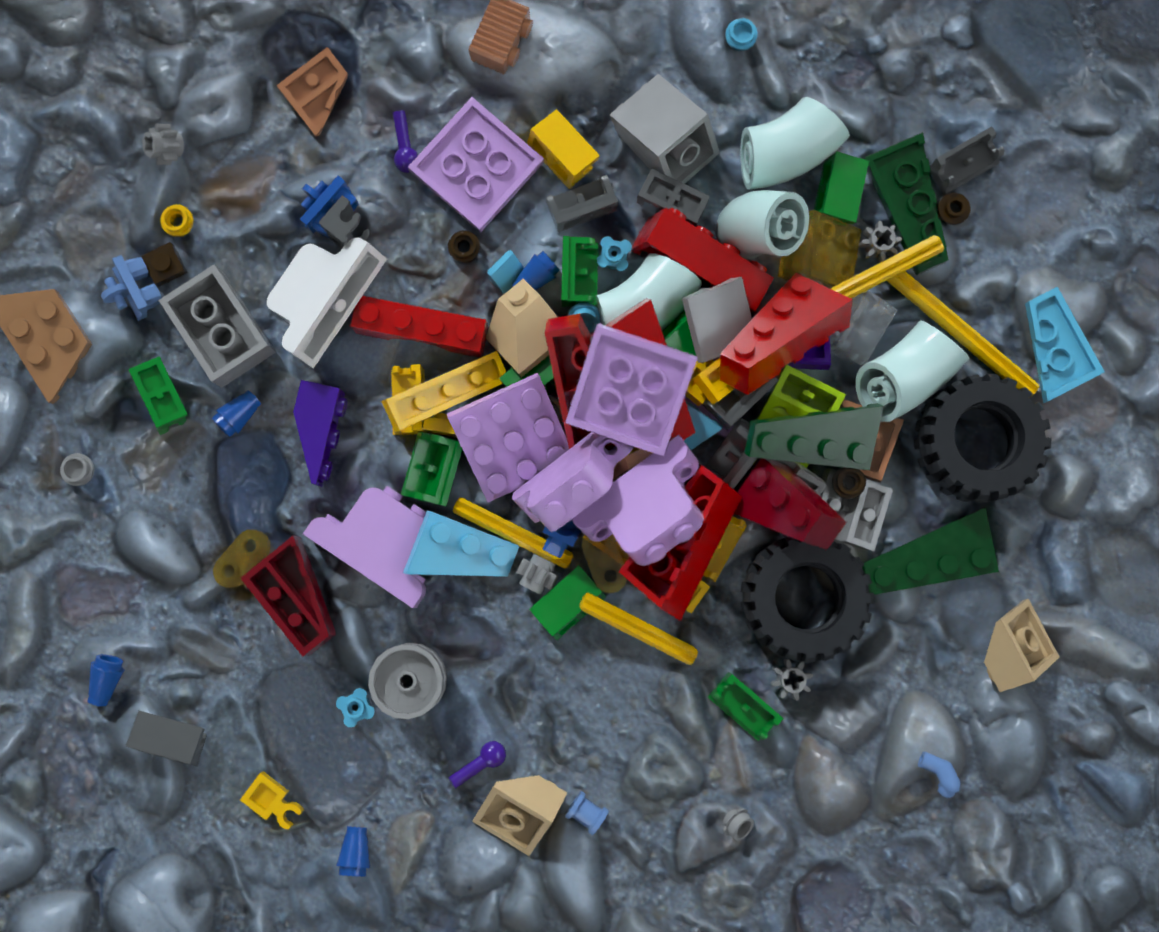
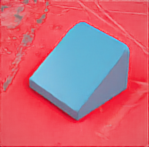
(505, 271)

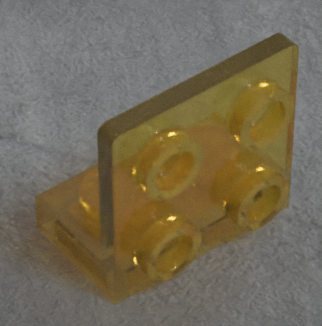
(826, 252)

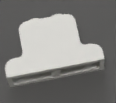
(321, 293)

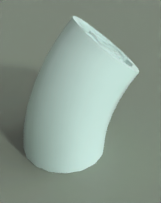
(790, 144)
(764, 223)
(656, 279)
(909, 371)

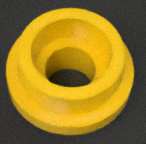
(170, 214)

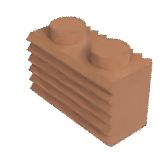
(500, 35)

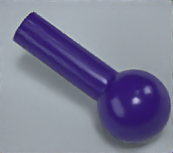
(405, 154)
(491, 755)

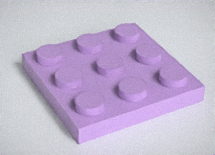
(476, 164)
(631, 389)
(509, 436)

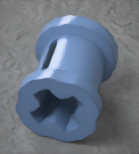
(586, 813)

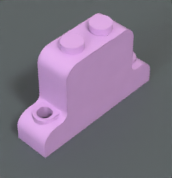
(571, 481)
(647, 506)
(376, 541)

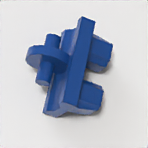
(321, 200)
(561, 538)

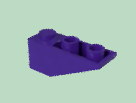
(316, 419)

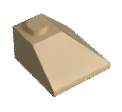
(520, 327)
(1019, 648)
(520, 810)

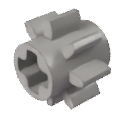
(163, 144)
(884, 233)
(537, 574)
(799, 685)

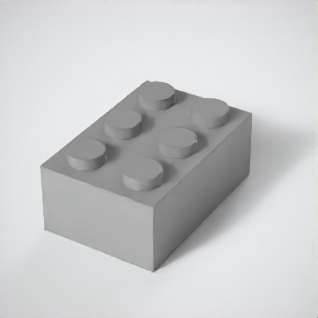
(217, 326)

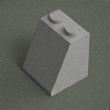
(666, 130)

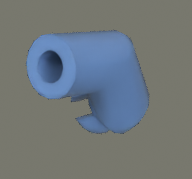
(945, 772)

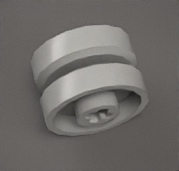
(390, 690)

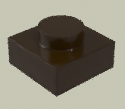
(164, 264)

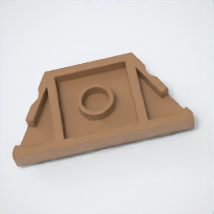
(44, 337)

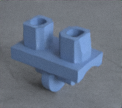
(126, 274)

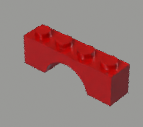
(408, 322)

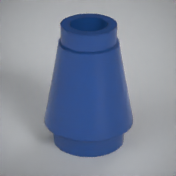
(538, 271)
(236, 413)
(104, 677)
(354, 853)

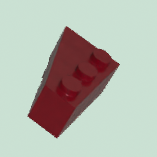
(786, 504)
(292, 596)

